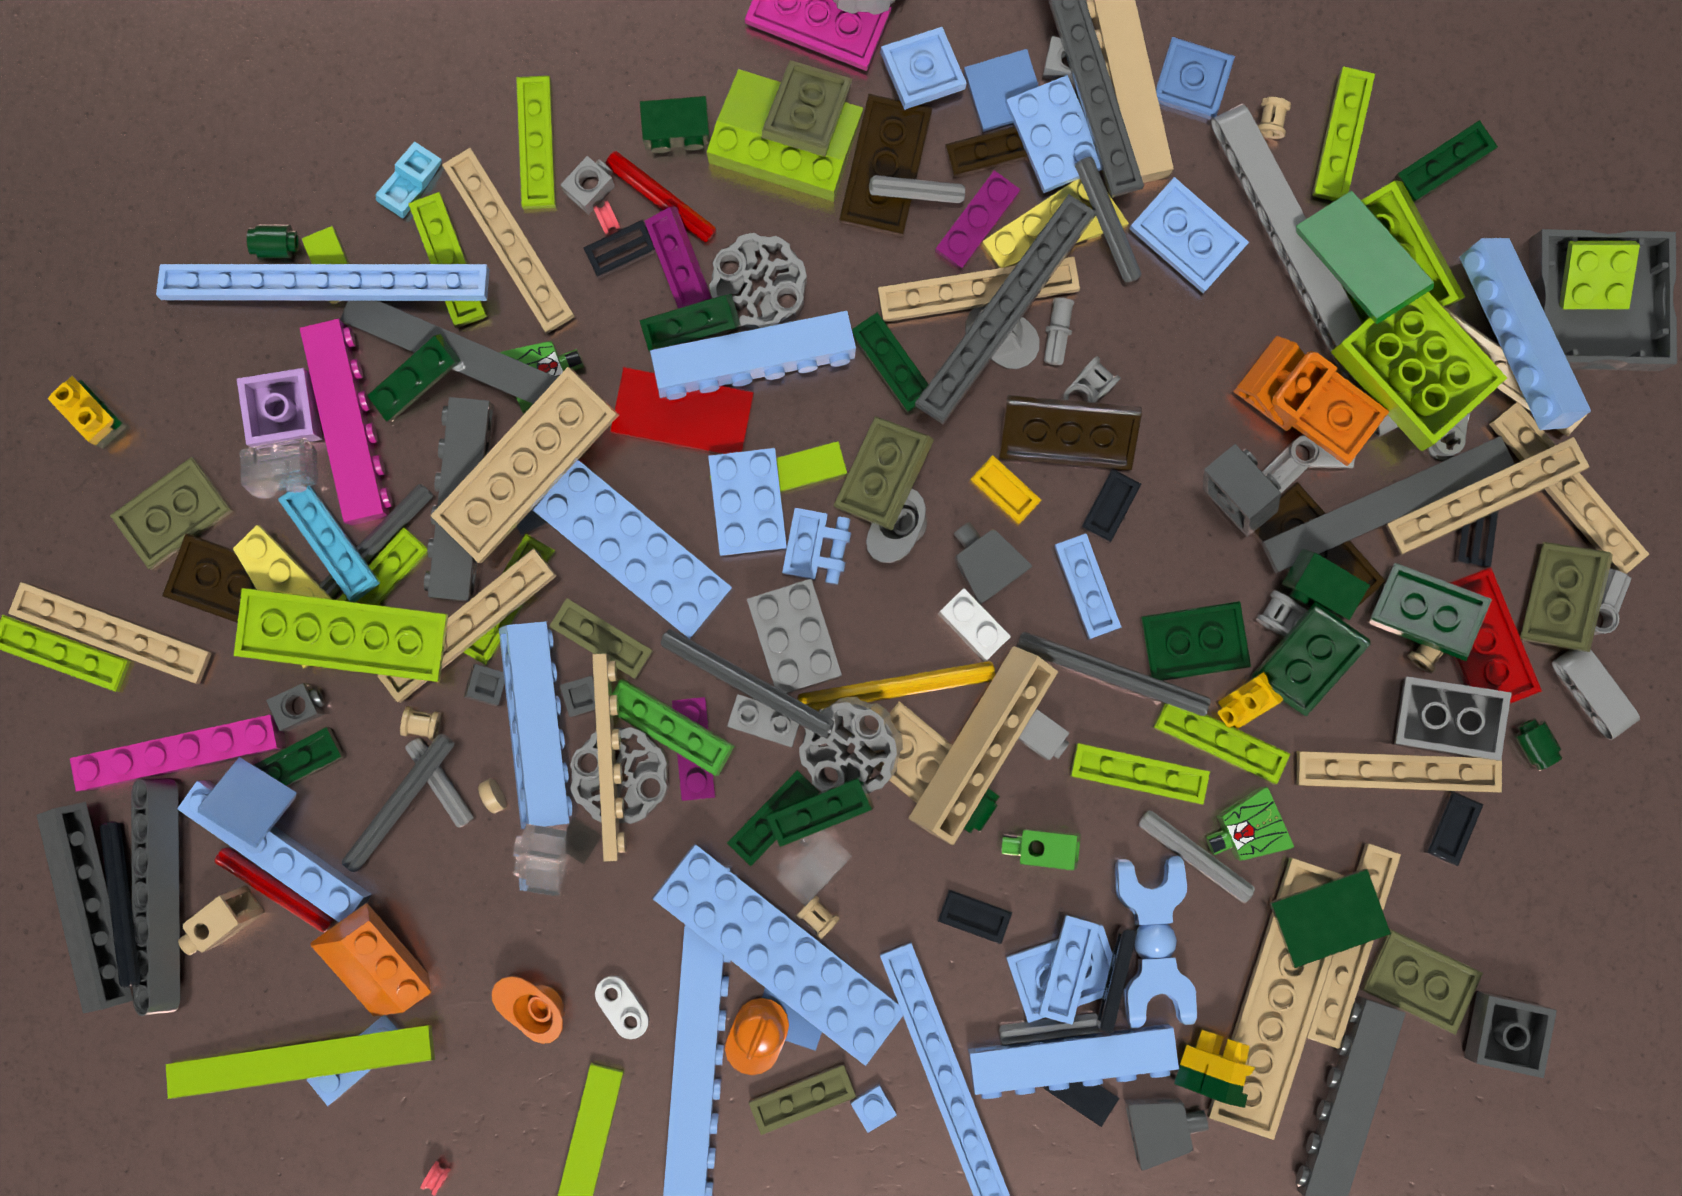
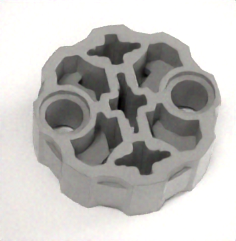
(790, 280)
(863, 758)
(639, 804)

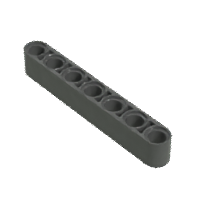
(156, 894)

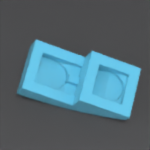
(409, 180)

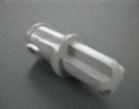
(1058, 331)

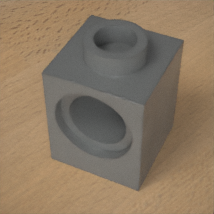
(282, 706)

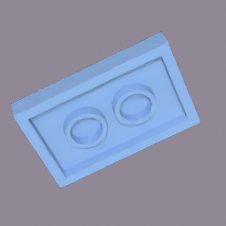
(1052, 131)
(1188, 235)
(747, 502)
(1032, 967)

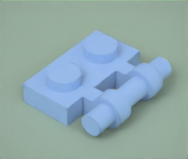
(805, 546)

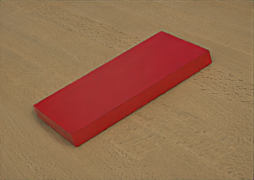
(698, 421)
(1498, 654)

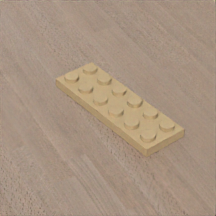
(524, 465)

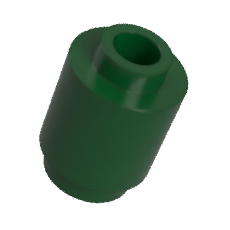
(272, 241)
(1538, 744)
(982, 812)

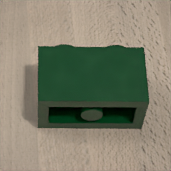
(675, 123)
(1325, 583)

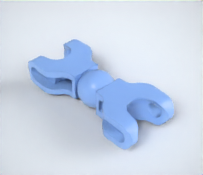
(1155, 942)

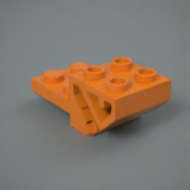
(1312, 398)

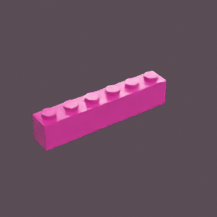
(345, 421)
(176, 753)

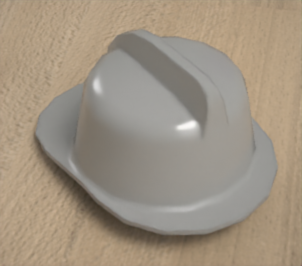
(1018, 348)
(910, 526)

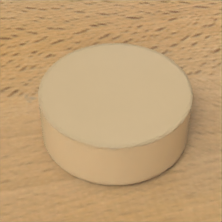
(492, 796)

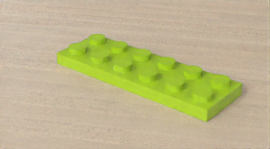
(340, 634)

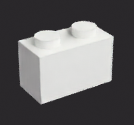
(974, 625)

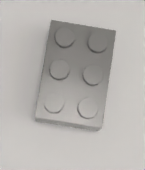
(794, 637)
(1452, 718)

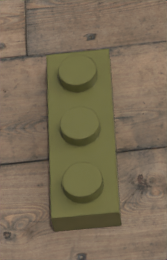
(601, 638)
(802, 1099)

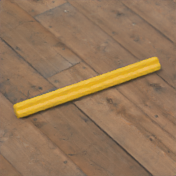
(902, 685)

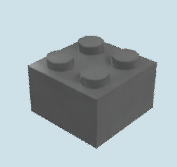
(1242, 489)
(1510, 1034)

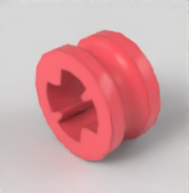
(606, 217)
(435, 1178)

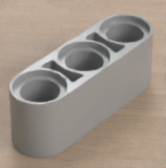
(1596, 692)

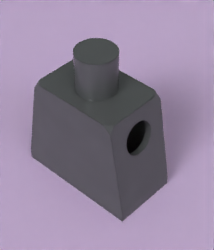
(987, 562)
(1162, 1129)

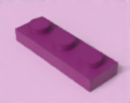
(977, 220)
(677, 258)
(694, 780)

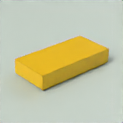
(1005, 490)

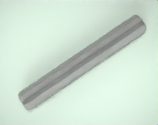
(1196, 856)

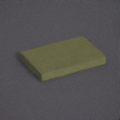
(807, 108)
(883, 472)
(168, 510)
(1566, 596)
(1422, 981)

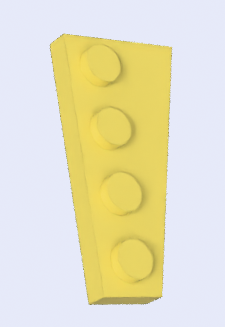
(1012, 241)
(273, 567)

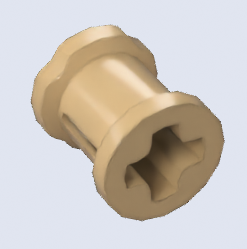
(1272, 106)
(1425, 658)
(420, 723)
(823, 923)

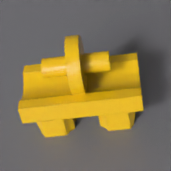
(1248, 702)

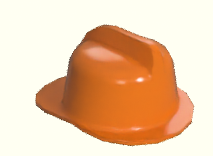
(530, 1008)
(757, 1036)

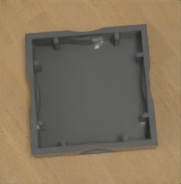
(1611, 338)

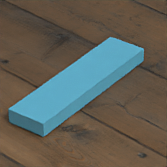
(330, 543)

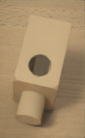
(220, 920)

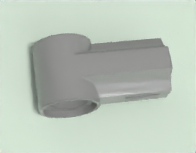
(1613, 596)

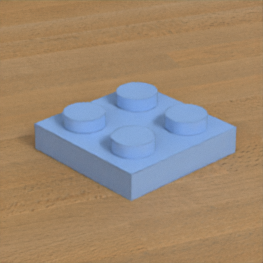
(923, 68)

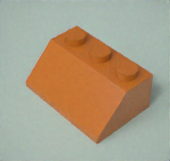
(373, 963)

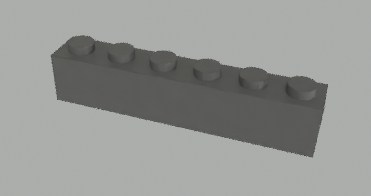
(464, 446)
(82, 905)
(1350, 1100)

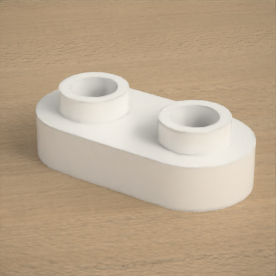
(625, 1005)

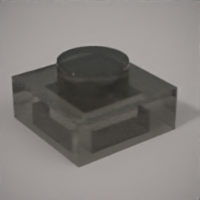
(581, 840)

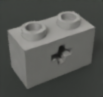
(762, 721)

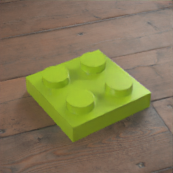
(1599, 274)

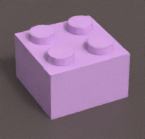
(279, 407)

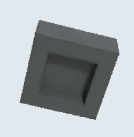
(485, 685)
(579, 696)

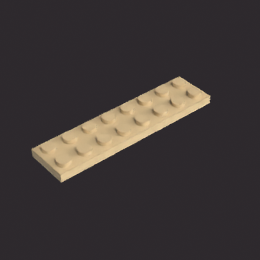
(1276, 1017)

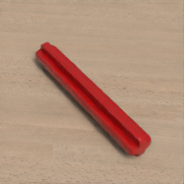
(659, 195)
(273, 889)

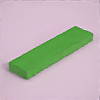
(672, 728)

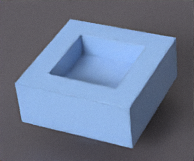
(873, 1108)

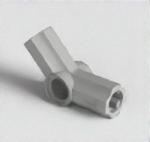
(1289, 467)

